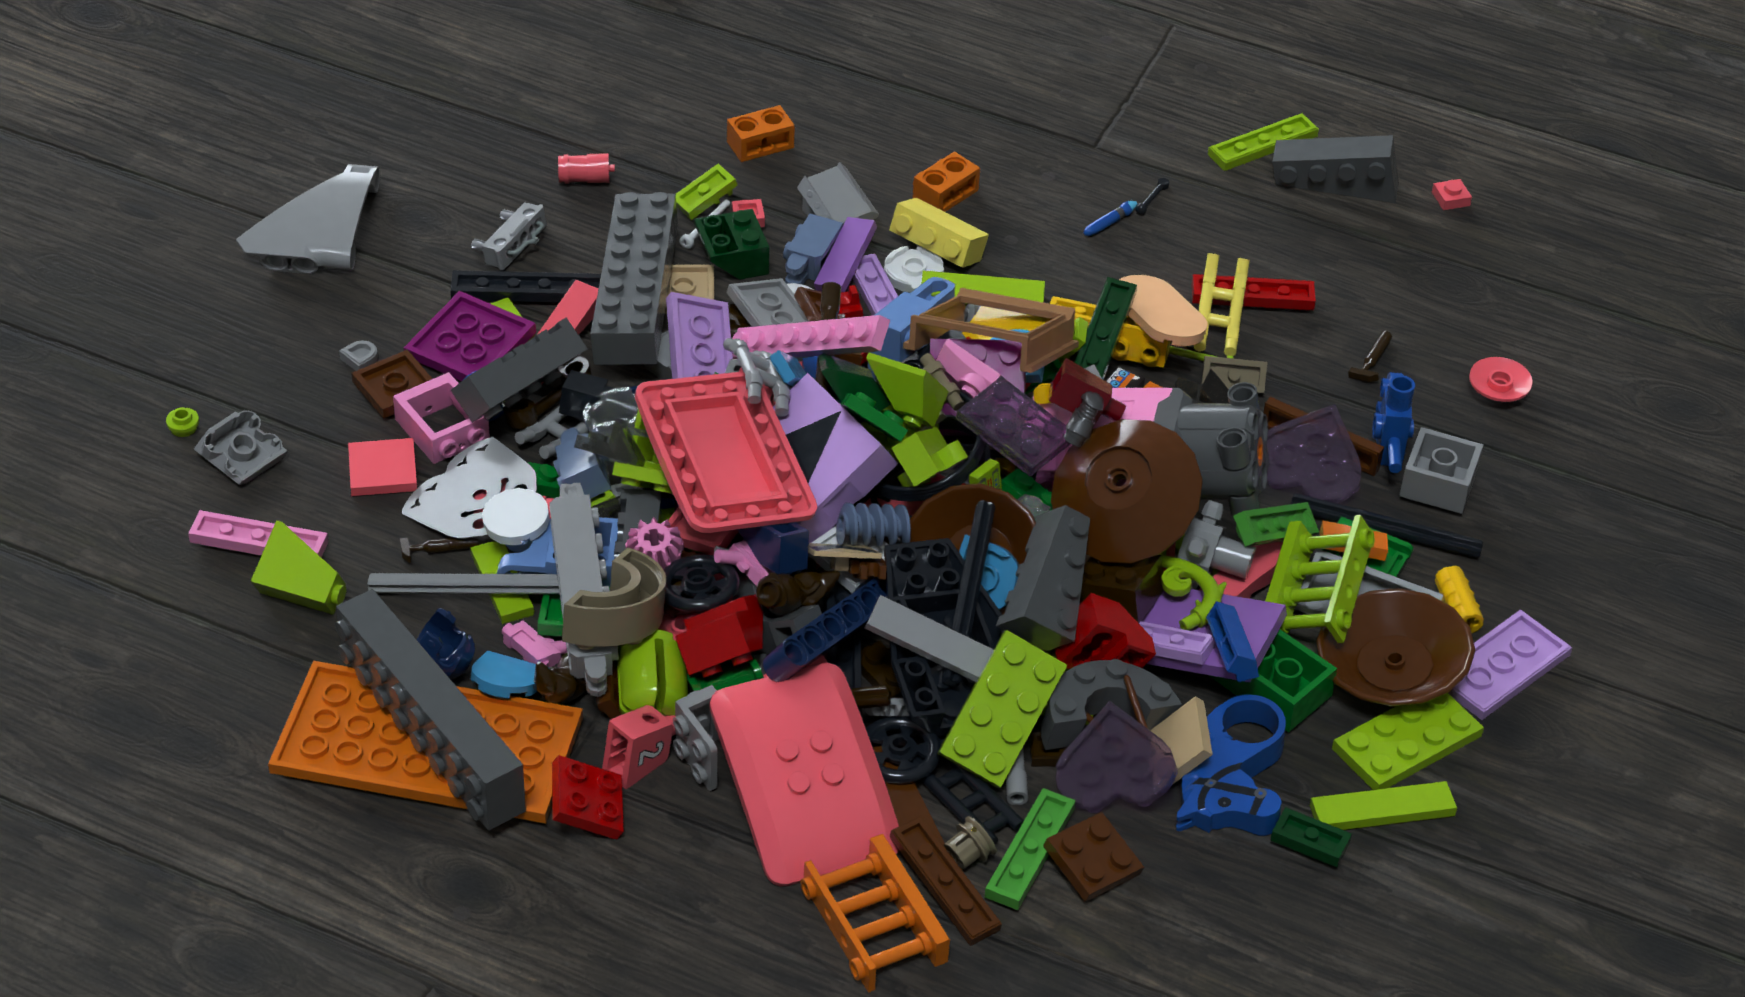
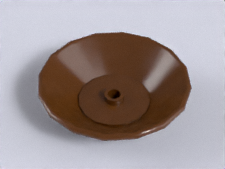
(1153, 503)
(952, 514)
(1400, 648)

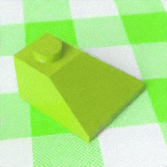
(909, 390)

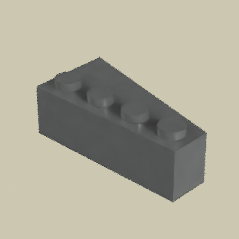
(1339, 166)
(1049, 581)

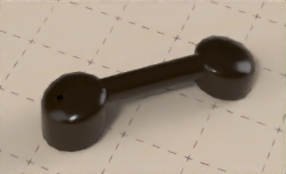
(526, 413)

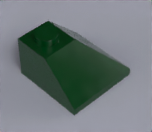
(851, 378)

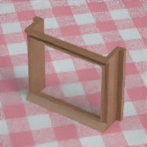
(1038, 345)

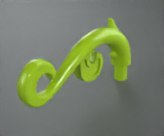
(1175, 586)

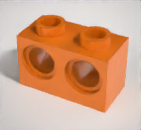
(760, 133)
(947, 182)

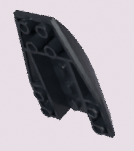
(928, 581)

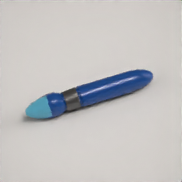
(1110, 218)

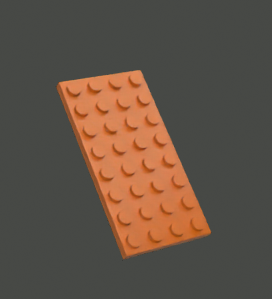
(350, 741)

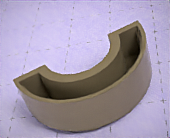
(623, 614)

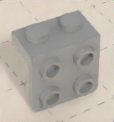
(696, 735)

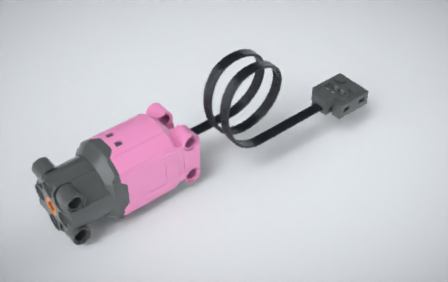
(1224, 437)

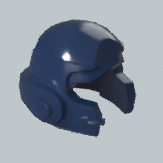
(446, 644)

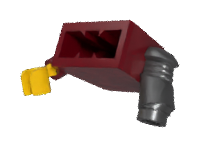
(1082, 395)

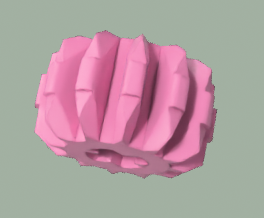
(657, 541)

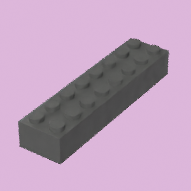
(635, 279)
(431, 710)

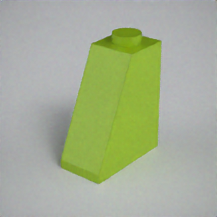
(297, 573)

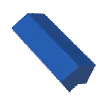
(1235, 641)

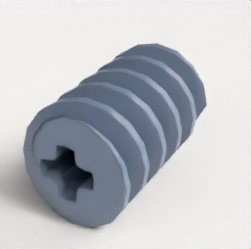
(873, 522)

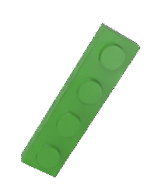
(1271, 523)
(1026, 852)

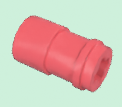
(585, 168)

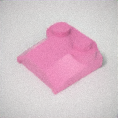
(965, 369)

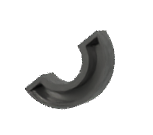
(1091, 687)

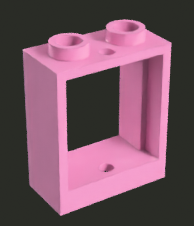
(429, 398)

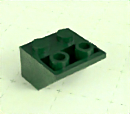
(735, 243)

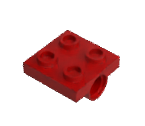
(587, 797)

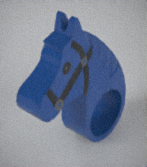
(1222, 787)

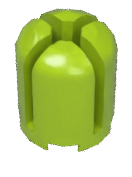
(651, 674)

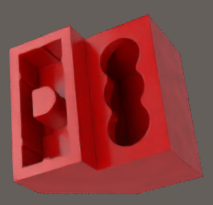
(1106, 633)
(722, 636)

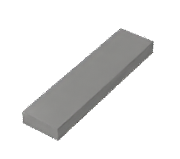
(928, 638)

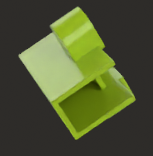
(925, 456)

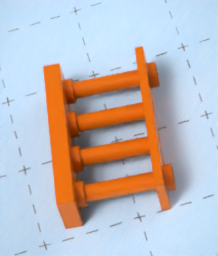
(895, 887)

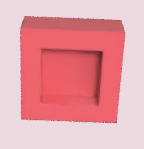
(1451, 194)
(755, 204)

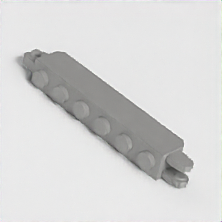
(580, 569)

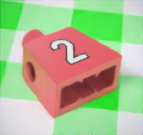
(637, 743)

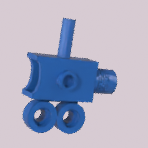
(1394, 419)

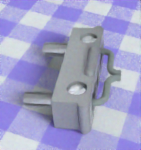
(513, 236)

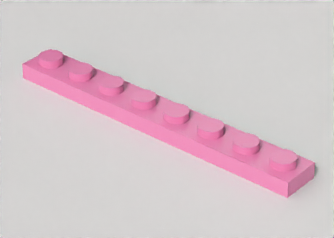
(818, 337)

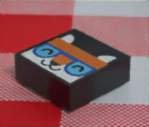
(1125, 379)

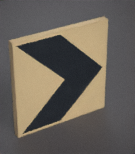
(840, 554)

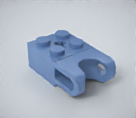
(900, 312)
(539, 557)

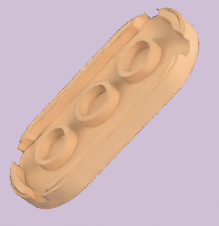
(1165, 312)

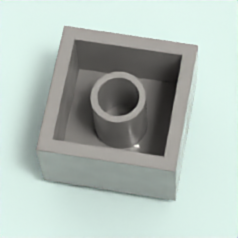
(1441, 470)

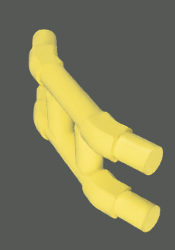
(1235, 296)

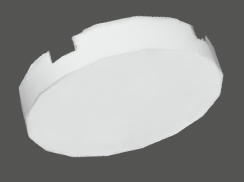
(906, 267)
(515, 516)

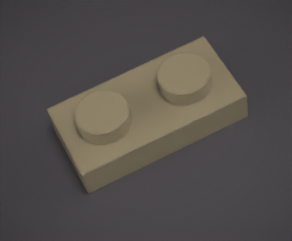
(1236, 371)

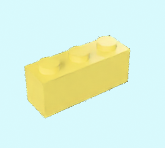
(939, 232)

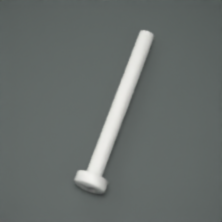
(687, 241)

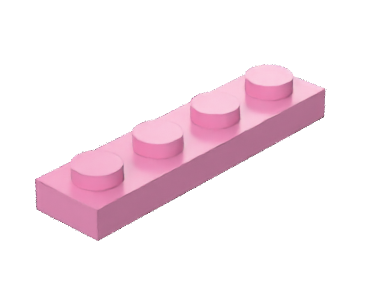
(245, 534)

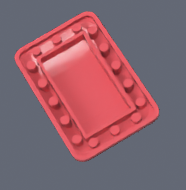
(723, 454)
(803, 771)

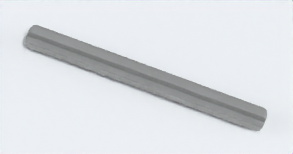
(463, 583)

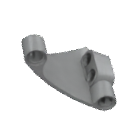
(314, 226)

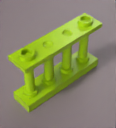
(1294, 566)

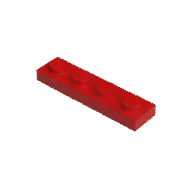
(1264, 292)

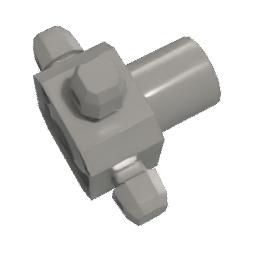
(1209, 549)

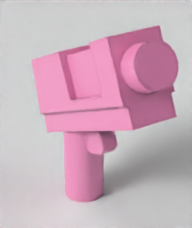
(743, 557)
(531, 645)

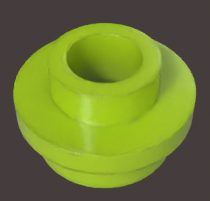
(182, 421)

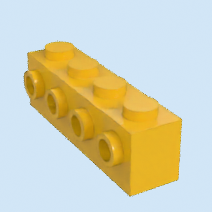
(1133, 342)

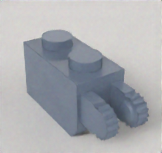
(810, 248)
(580, 466)

